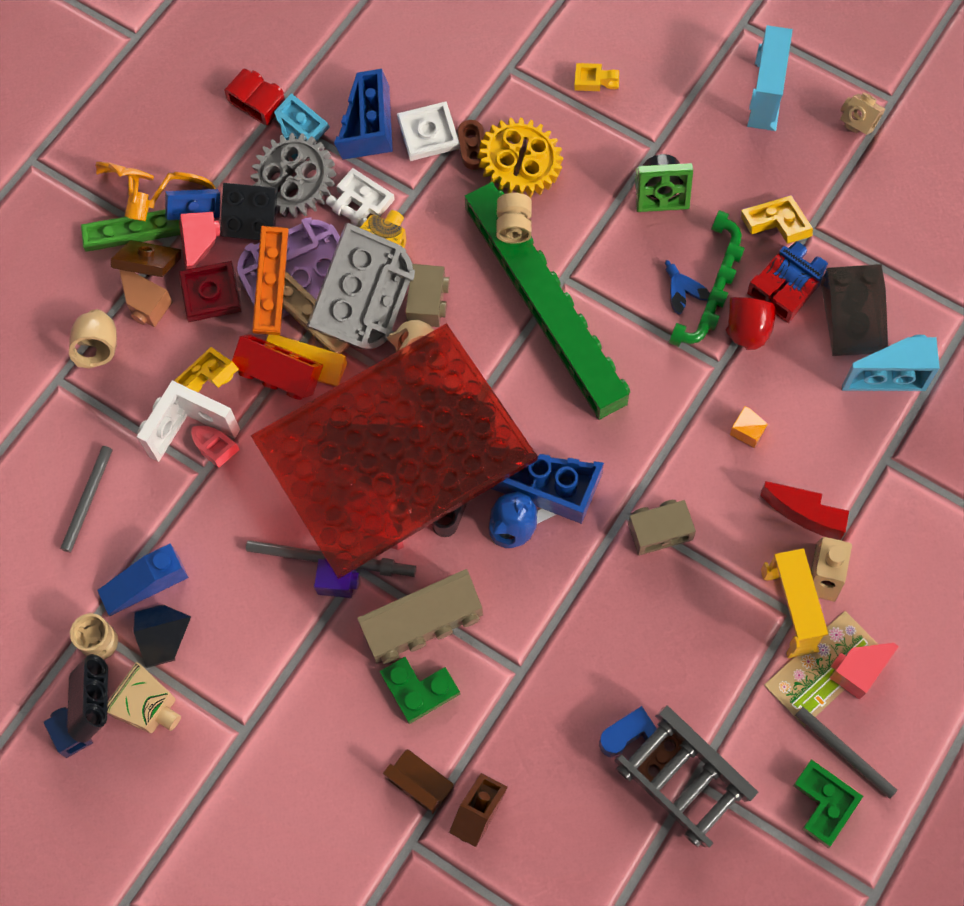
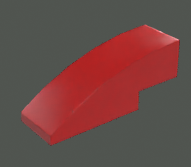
(806, 509)

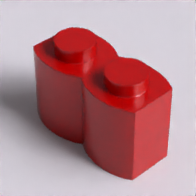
(254, 95)

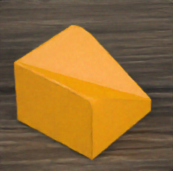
(748, 427)

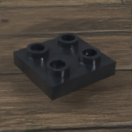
(247, 209)

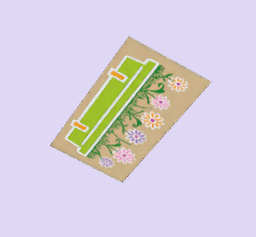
(807, 677)

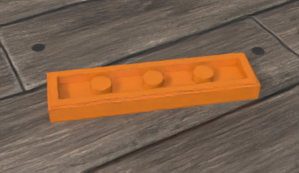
(270, 280)

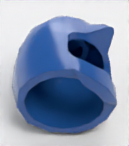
(515, 516)

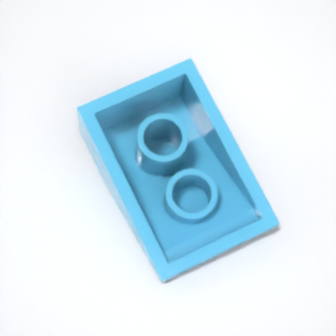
(899, 367)

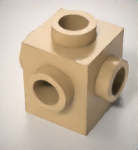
(870, 112)

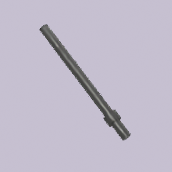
(385, 566)

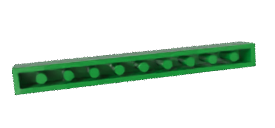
(551, 309)

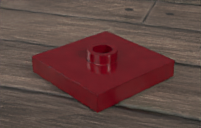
(210, 291)

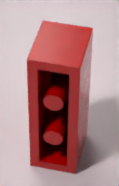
(276, 366)

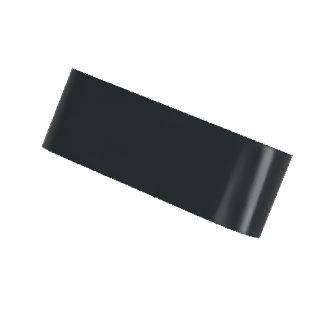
(87, 698)

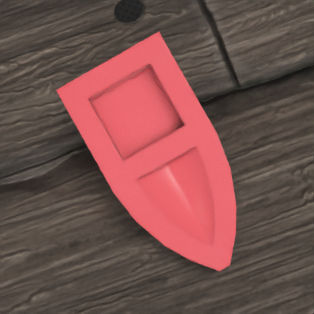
(214, 444)

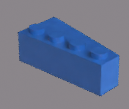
(557, 485)

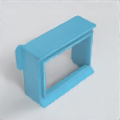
(772, 64)

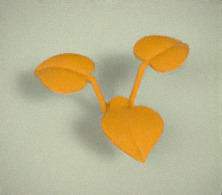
(138, 202)

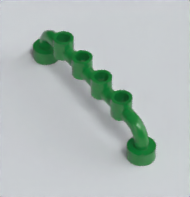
(717, 295)

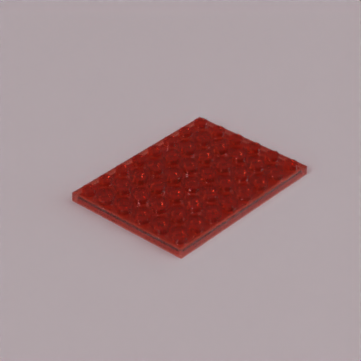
(393, 450)

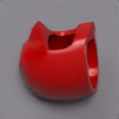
(750, 321)

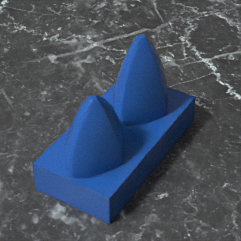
(191, 202)

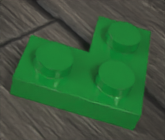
(415, 696)
(835, 802)

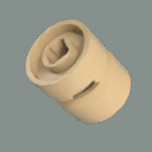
(514, 218)
(94, 636)

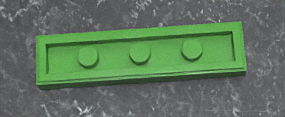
(122, 230)

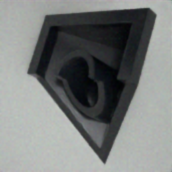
(159, 633)

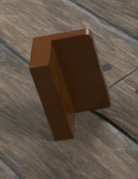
(419, 781)

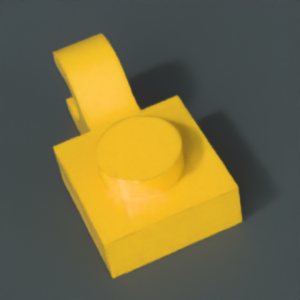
(591, 77)

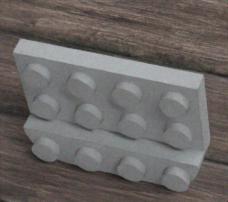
(362, 289)

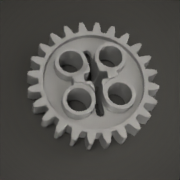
(309, 189)

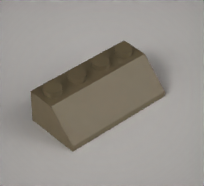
(421, 617)

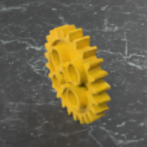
(497, 150)

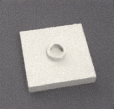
(428, 131)

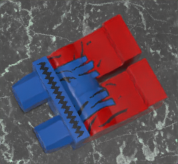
(788, 280)

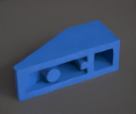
(143, 579)

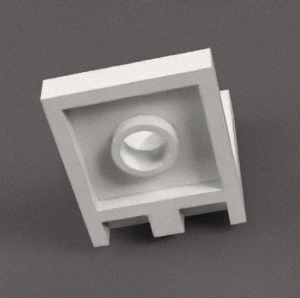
(170, 413)

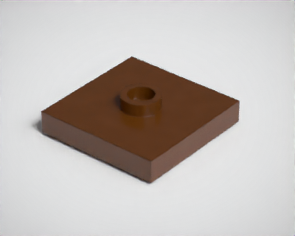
(146, 258)

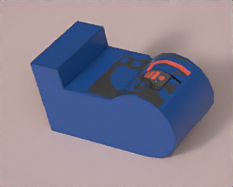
(625, 732)

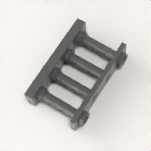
(714, 767)

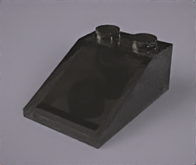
(855, 309)

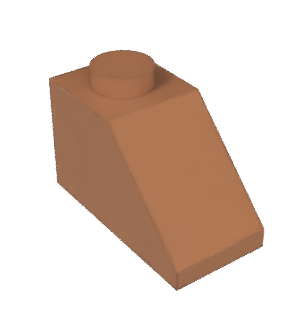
(144, 298)

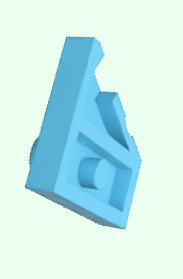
(299, 118)

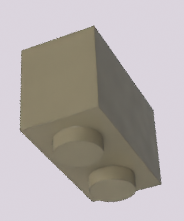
(426, 294)
(661, 526)

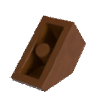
(477, 809)

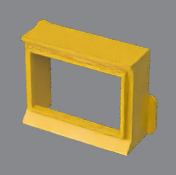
(801, 600)

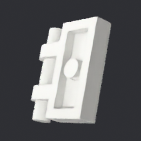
(363, 192)

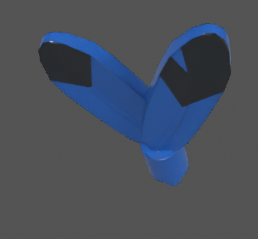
(682, 284)

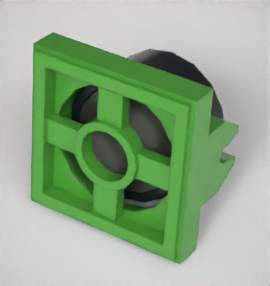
(662, 179)

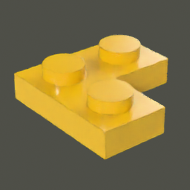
(780, 213)
(208, 367)

